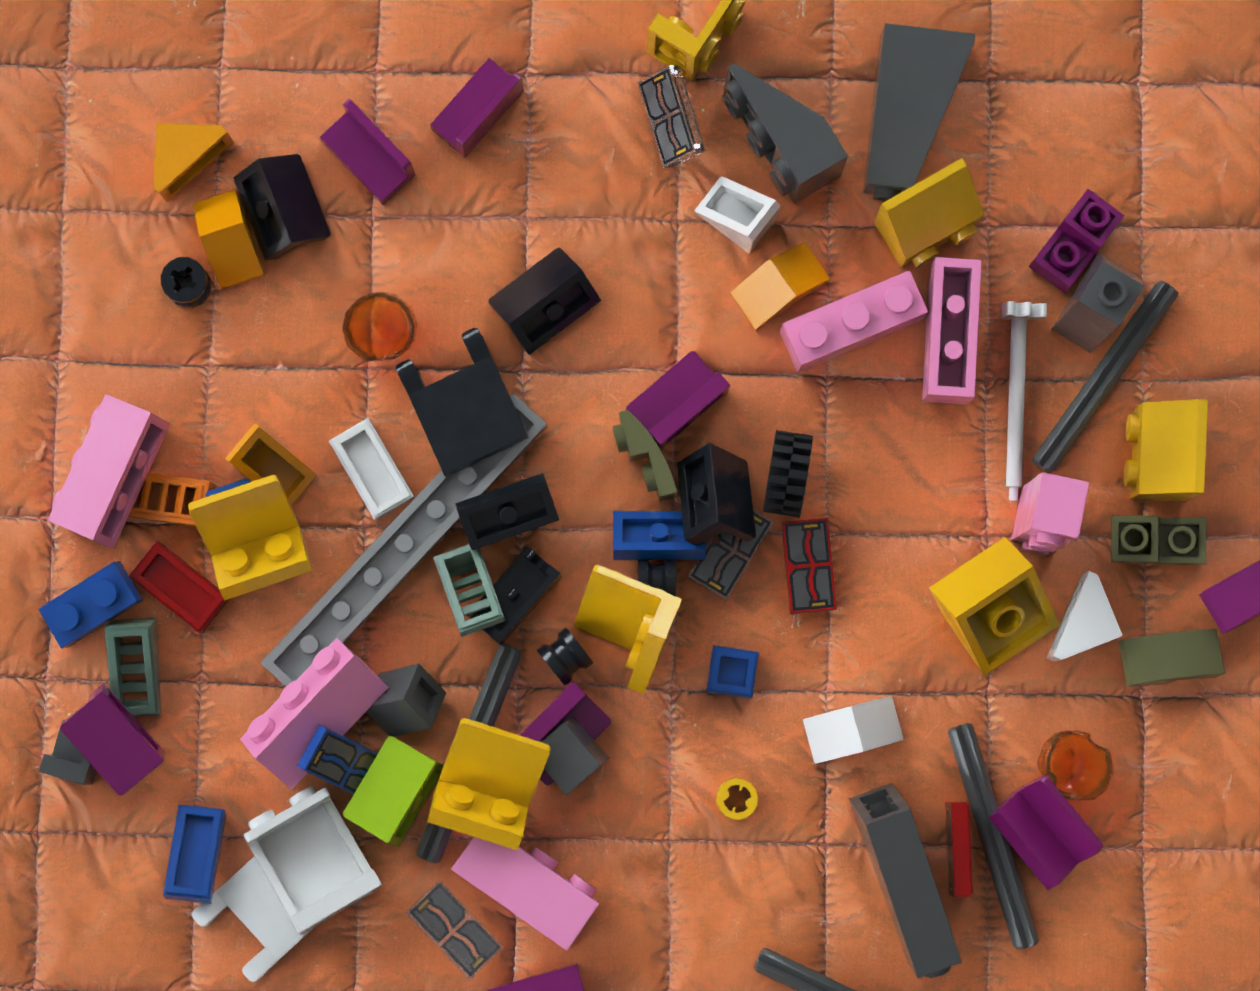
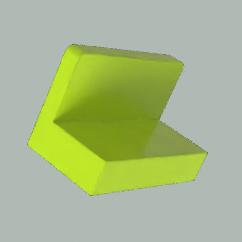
(393, 791)

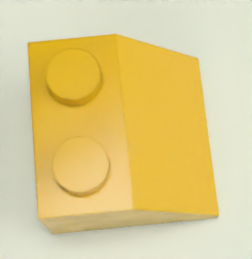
(930, 215)
(1167, 450)
(995, 605)

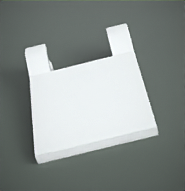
(260, 910)

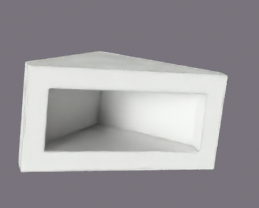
(738, 212)
(1086, 622)
(853, 729)

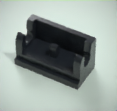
(520, 592)

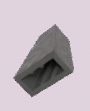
(910, 98)
(1098, 303)
(906, 880)

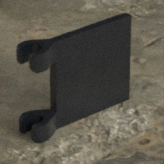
(466, 412)

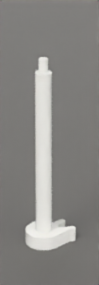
(1018, 314)

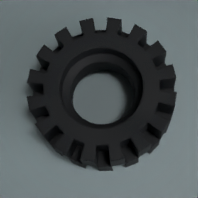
(788, 473)

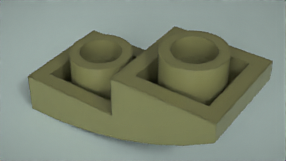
(639, 443)
(1159, 540)
(1171, 657)

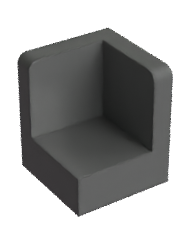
(409, 701)
(572, 755)
(68, 763)

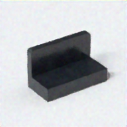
(281, 204)
(544, 300)
(715, 495)
(507, 511)

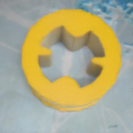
(750, 803)

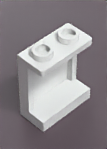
(311, 859)

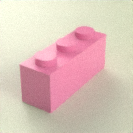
(853, 321)
(951, 331)
(108, 471)
(1049, 513)
(329, 693)
(529, 888)

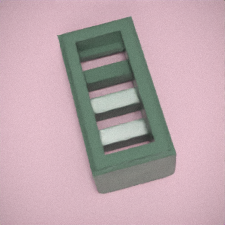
(460, 562)
(150, 666)

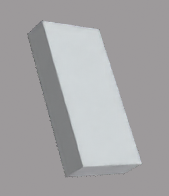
(371, 469)

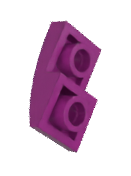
(1076, 241)
(1235, 598)

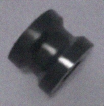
(193, 288)
(658, 576)
(565, 656)

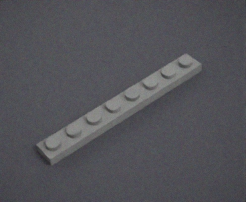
(392, 557)

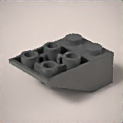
(788, 133)

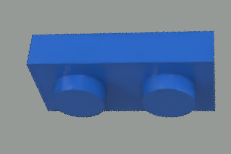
(652, 537)
(90, 604)

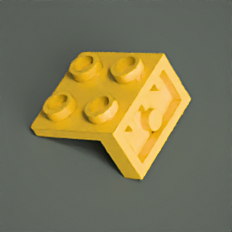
(674, 44)
(251, 536)
(630, 617)
(488, 783)

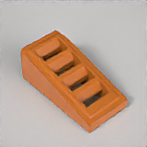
(167, 481)

